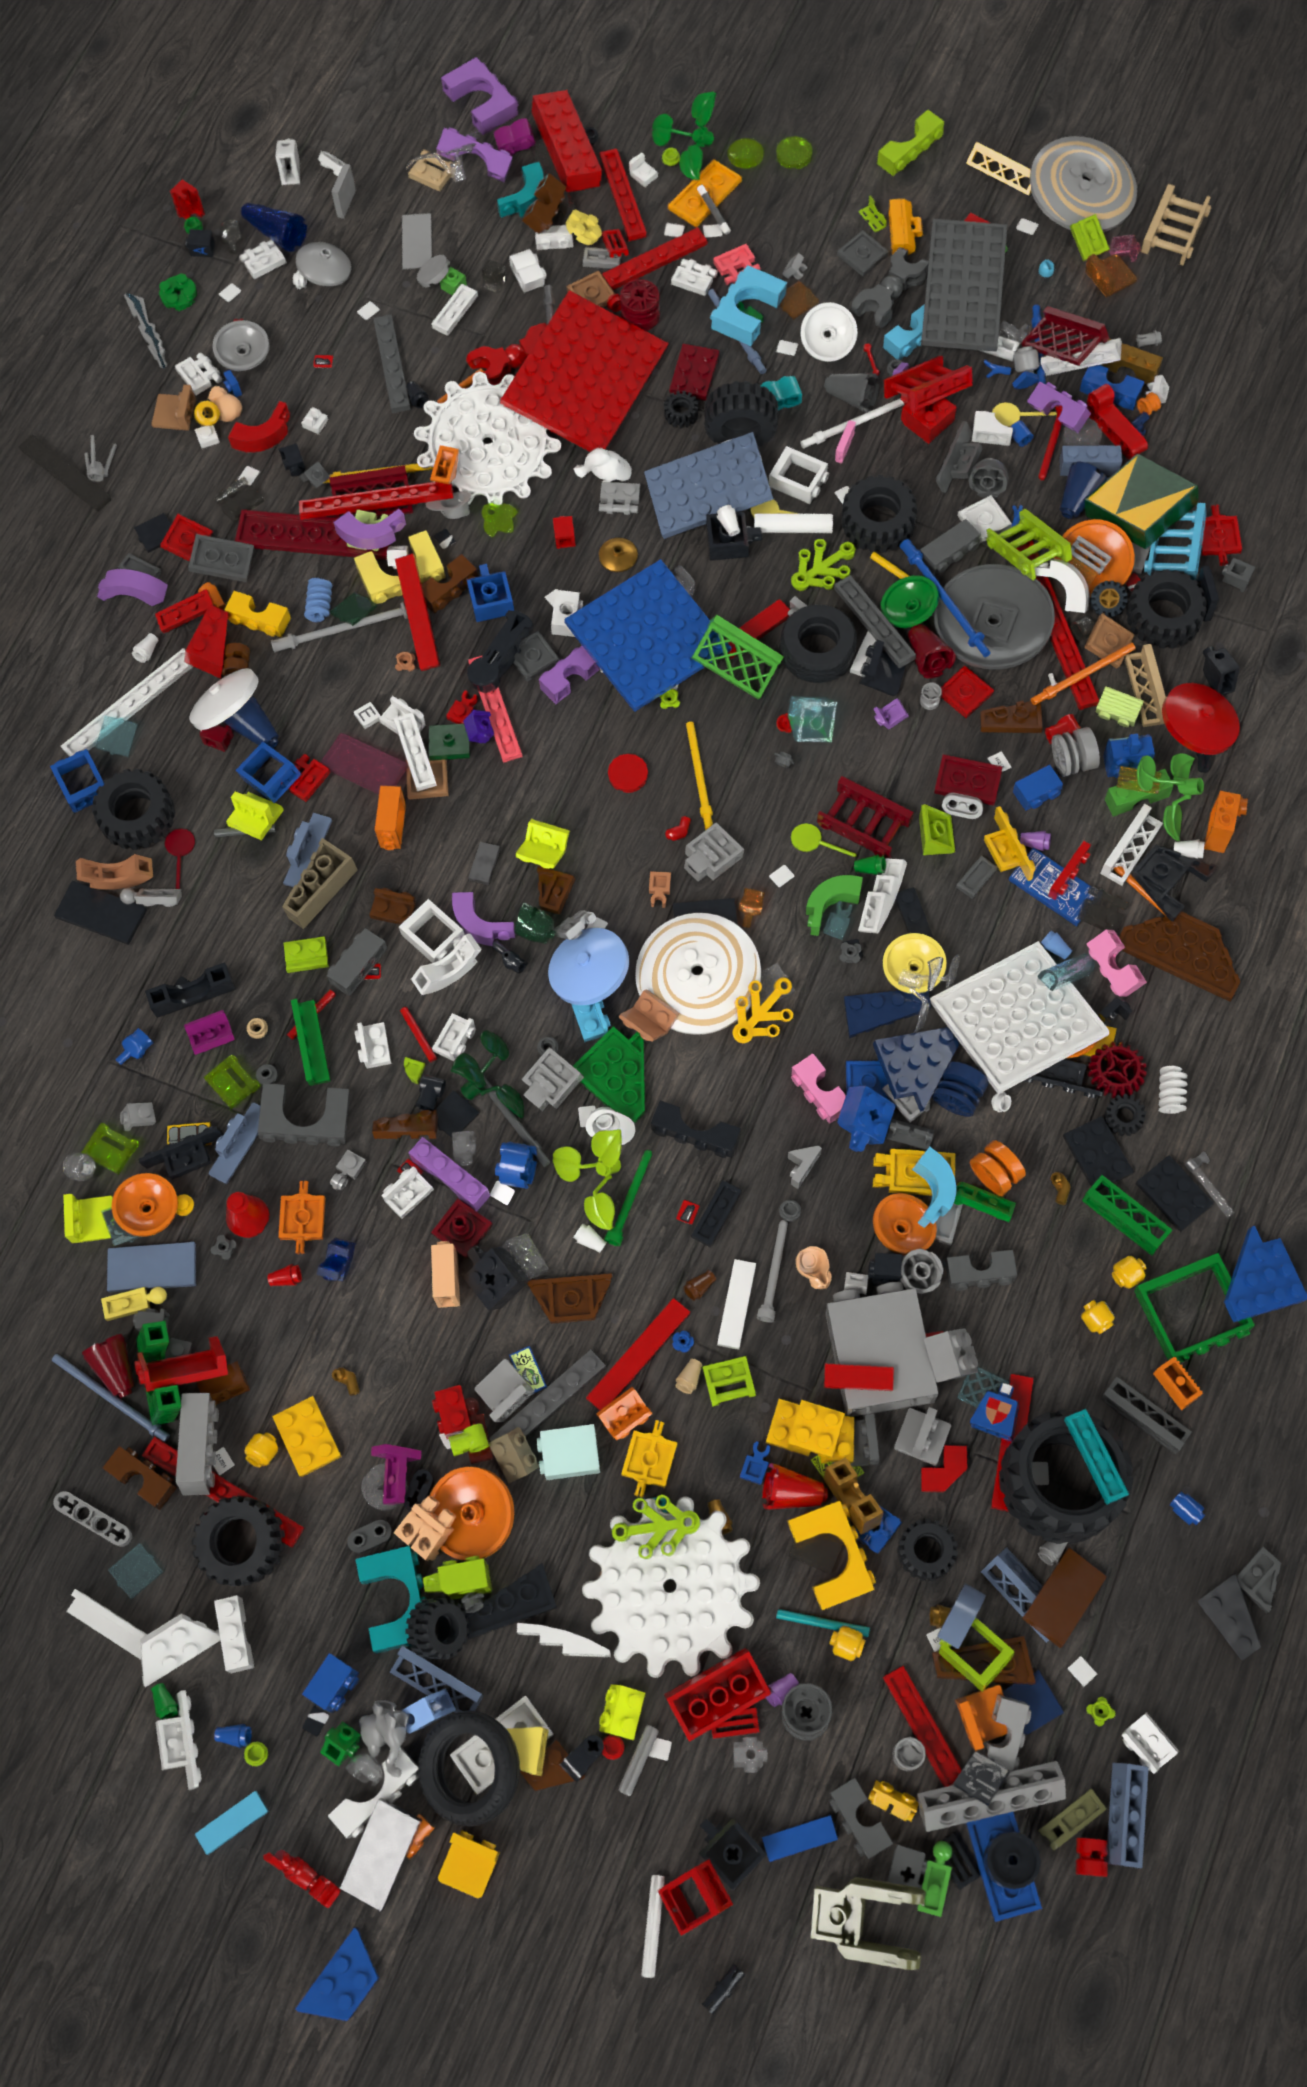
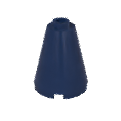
(1080, 483)
(253, 724)

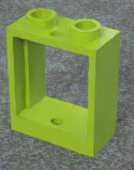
(983, 1680)

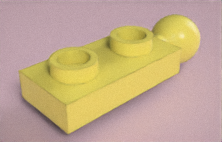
(131, 1302)

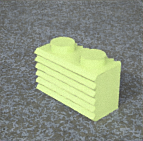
(1119, 706)

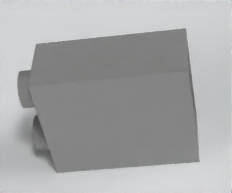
(882, 1333)

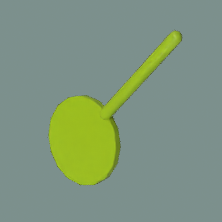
(808, 837)

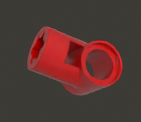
(1065, 724)

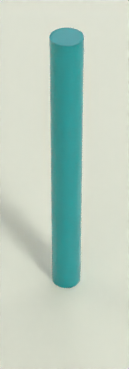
(819, 1622)

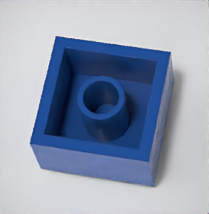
(331, 1684)

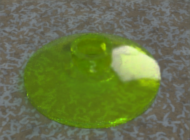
(745, 153)

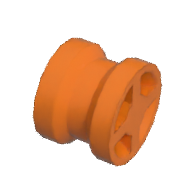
(1149, 404)

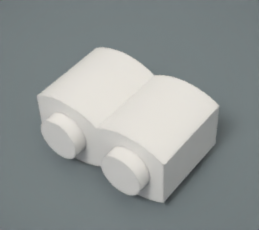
(527, 270)

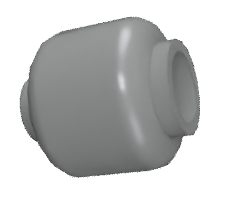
(1026, 359)

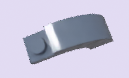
(961, 1616)

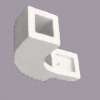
(1072, 580)
(449, 969)

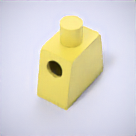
(531, 1748)

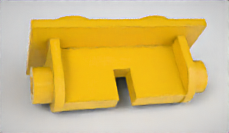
(884, 1794)

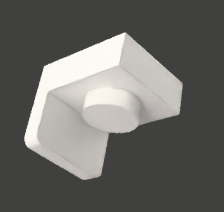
(641, 170)

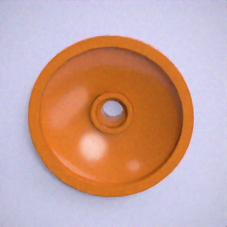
(142, 1192)
(902, 1212)

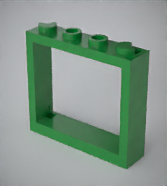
(1212, 1262)

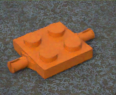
(302, 1217)

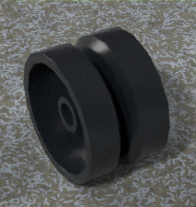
(1024, 1853)

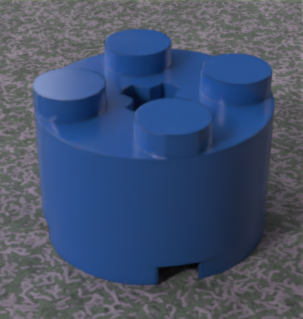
(516, 1164)

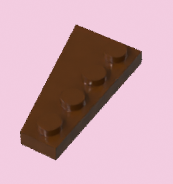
(982, 1655)

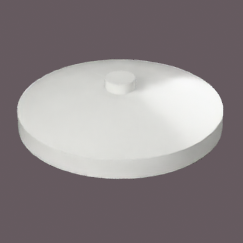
(223, 699)

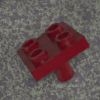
(462, 1227)

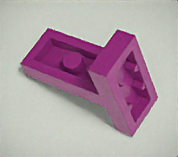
(395, 1470)

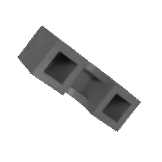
(962, 1274)
(869, 1839)

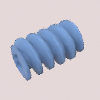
(318, 599)

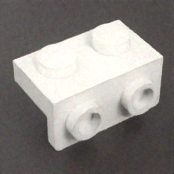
(454, 1037)
(406, 1192)
(1149, 1743)

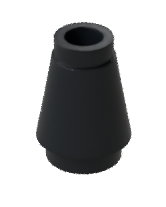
(417, 395)

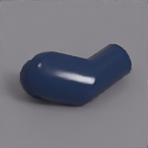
(1139, 421)

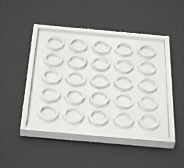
(1015, 1021)

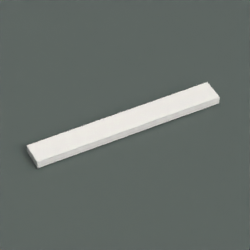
(130, 702)

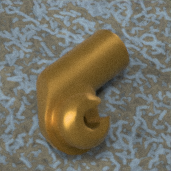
(1062, 1186)
(348, 1378)

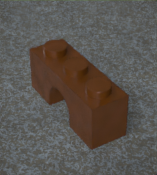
(540, 213)
(440, 594)
(156, 1487)

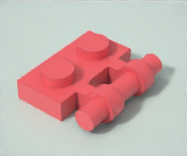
(733, 260)

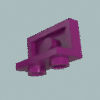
(209, 1032)

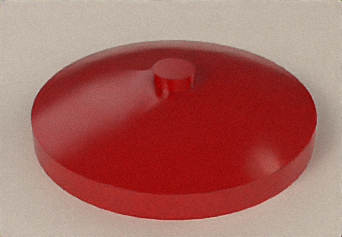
(1200, 718)

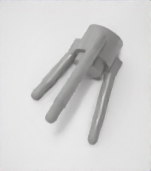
(95, 470)

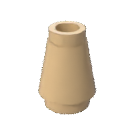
(689, 1376)

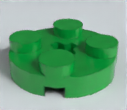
(174, 284)

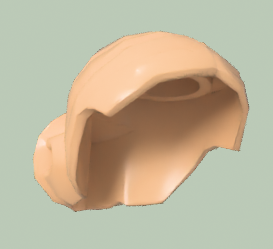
(228, 405)
(814, 1265)

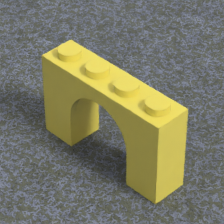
(384, 586)

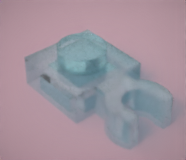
(838, 923)

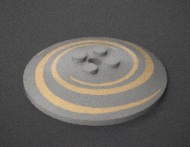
(1067, 197)

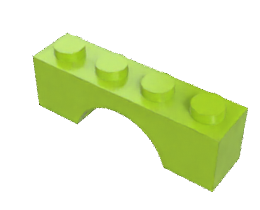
(897, 155)

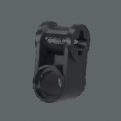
(581, 1759)

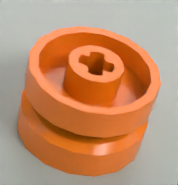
(997, 1168)

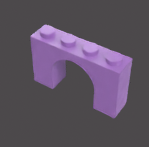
(475, 77)

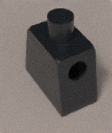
(1220, 670)

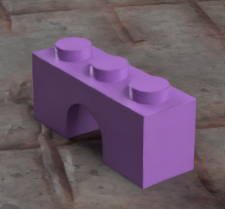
(1046, 398)
(554, 682)

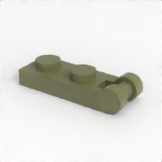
(1073, 1819)

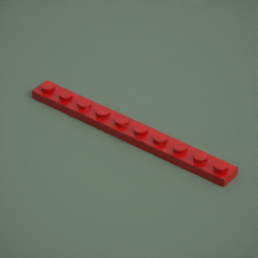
(1066, 647)

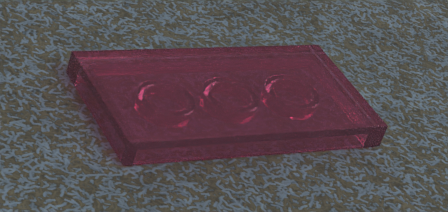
(363, 764)

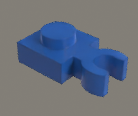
(754, 1467)

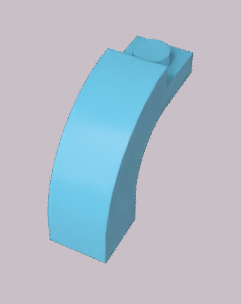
(942, 1184)

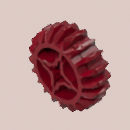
(1123, 1085)

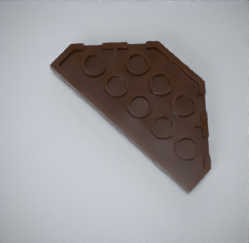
(1186, 950)

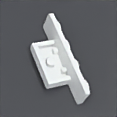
(176, 1742)

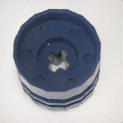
(960, 1089)

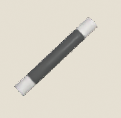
(714, 210)

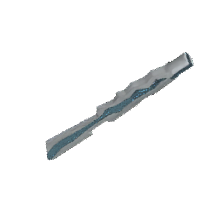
(147, 329)

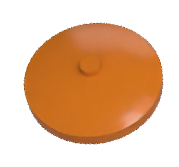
(1110, 540)
(481, 1510)

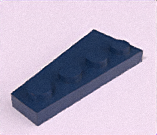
(876, 1009)

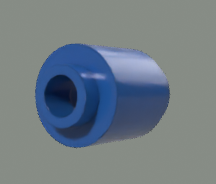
(1187, 1508)

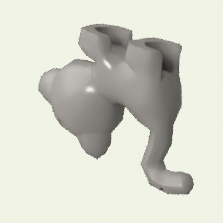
(383, 1727)

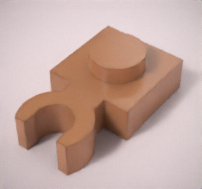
(658, 886)

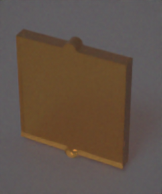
(798, 300)

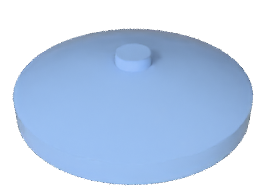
(588, 966)

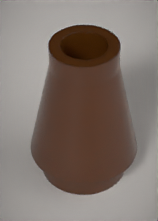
(699, 1285)

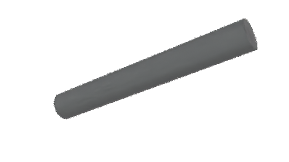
(234, 832)

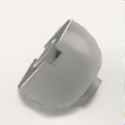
(921, 1271)

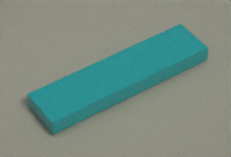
(1096, 1456)

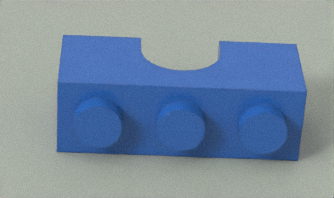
(1125, 393)

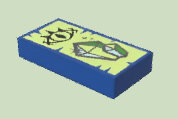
(527, 1366)

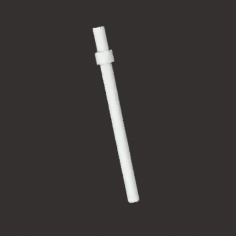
(820, 436)

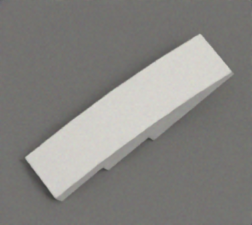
(883, 896)
(572, 1644)

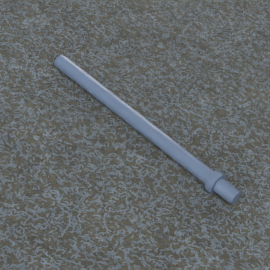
(154, 1430)

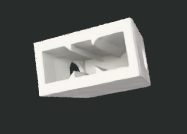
(288, 155)

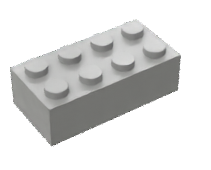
(196, 1444)

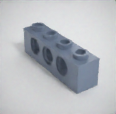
(1127, 1815)

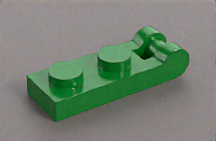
(984, 1201)

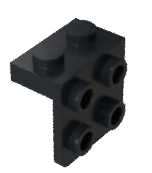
(880, 671)

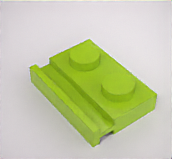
(1089, 237)
(306, 954)

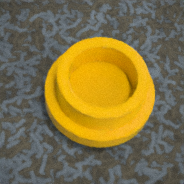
(185, 1205)

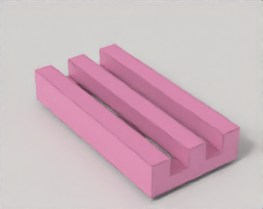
(845, 441)

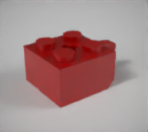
(928, 420)

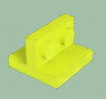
(253, 814)

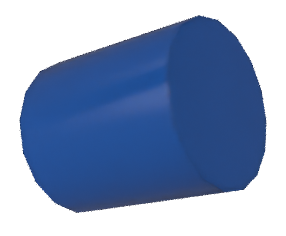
(1021, 433)

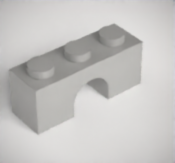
(1014, 1715)

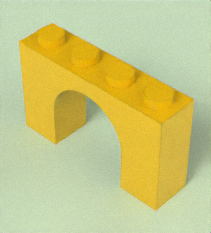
(855, 1578)

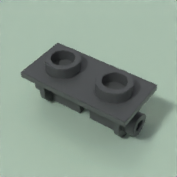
(910, 1134)

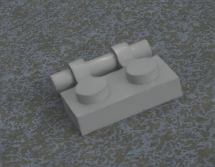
(619, 493)
(572, 926)

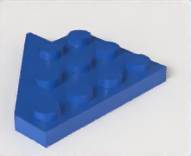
(1262, 1279)

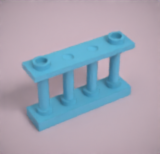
(1192, 551)

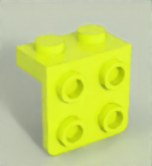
(543, 844)

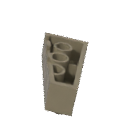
(319, 883)

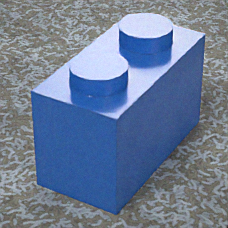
(1038, 788)

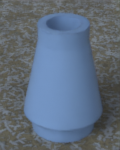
(1056, 945)

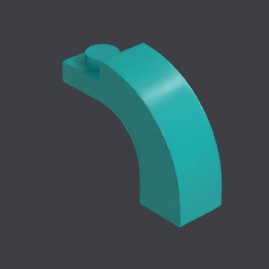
(520, 201)

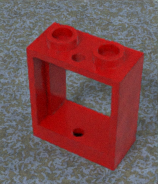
(710, 1889)

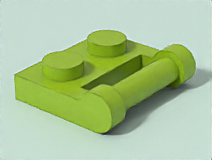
(725, 1374)

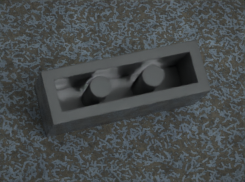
(950, 547)
(356, 961)

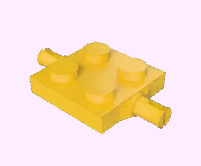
(649, 1459)

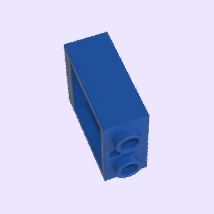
(273, 788)
(84, 797)

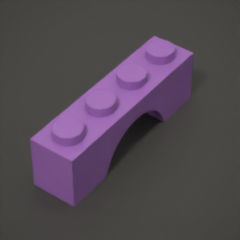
(497, 161)
(450, 1173)

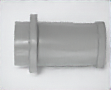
(1149, 339)

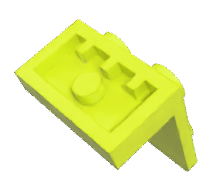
(84, 1218)

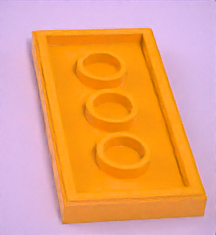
(718, 182)

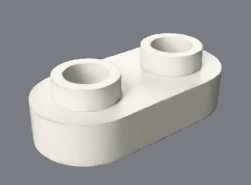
(330, 161)

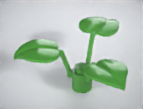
(1180, 769)

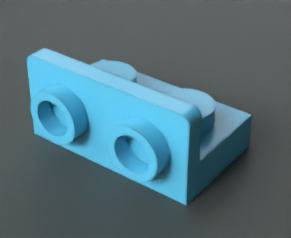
(591, 1020)

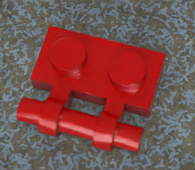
(310, 778)

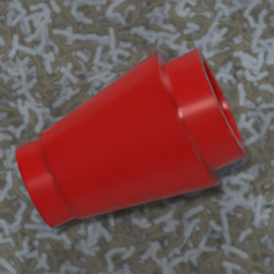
(285, 1276)

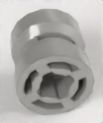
(930, 696)

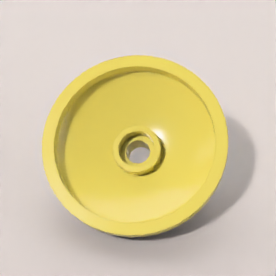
(911, 951)

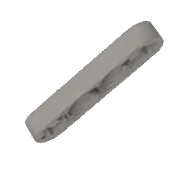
(91, 1521)

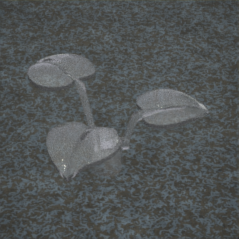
(456, 169)
(914, 980)

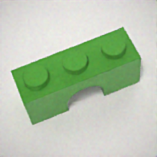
(1123, 800)

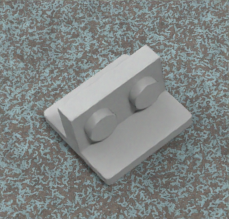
(922, 1435)

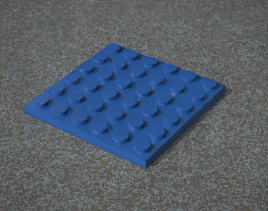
(644, 634)

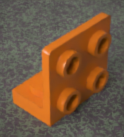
(976, 1716)

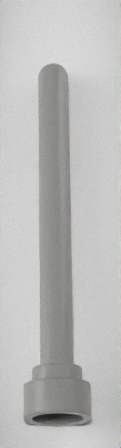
(766, 1312)

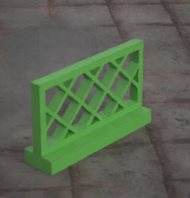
(748, 644)

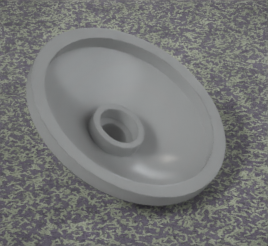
(323, 264)
(239, 338)

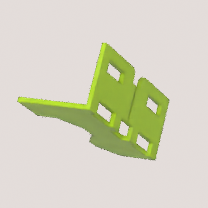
(871, 216)

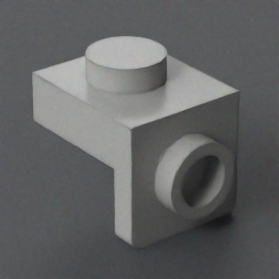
(137, 1115)

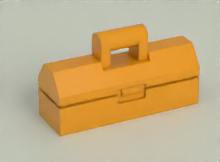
(900, 225)

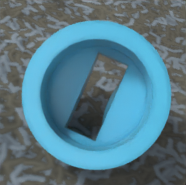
(1044, 268)

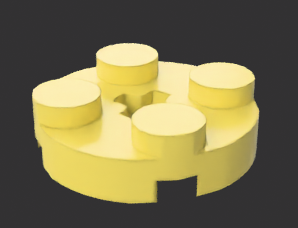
(584, 227)

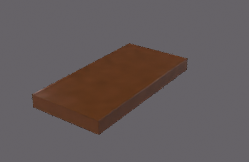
(1064, 1597)

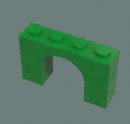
(165, 1401)

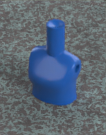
(134, 1046)

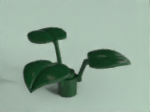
(468, 1068)

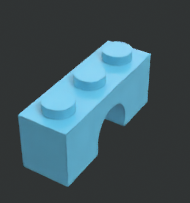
(902, 342)

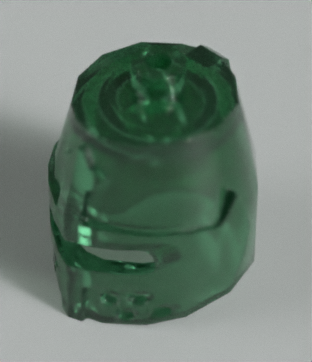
(534, 924)

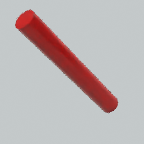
(319, 1005)
(418, 1034)

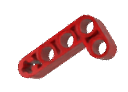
(1114, 423)

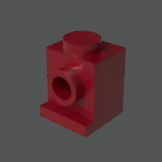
(217, 737)

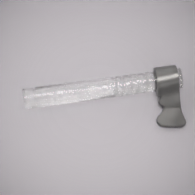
(1193, 1166)

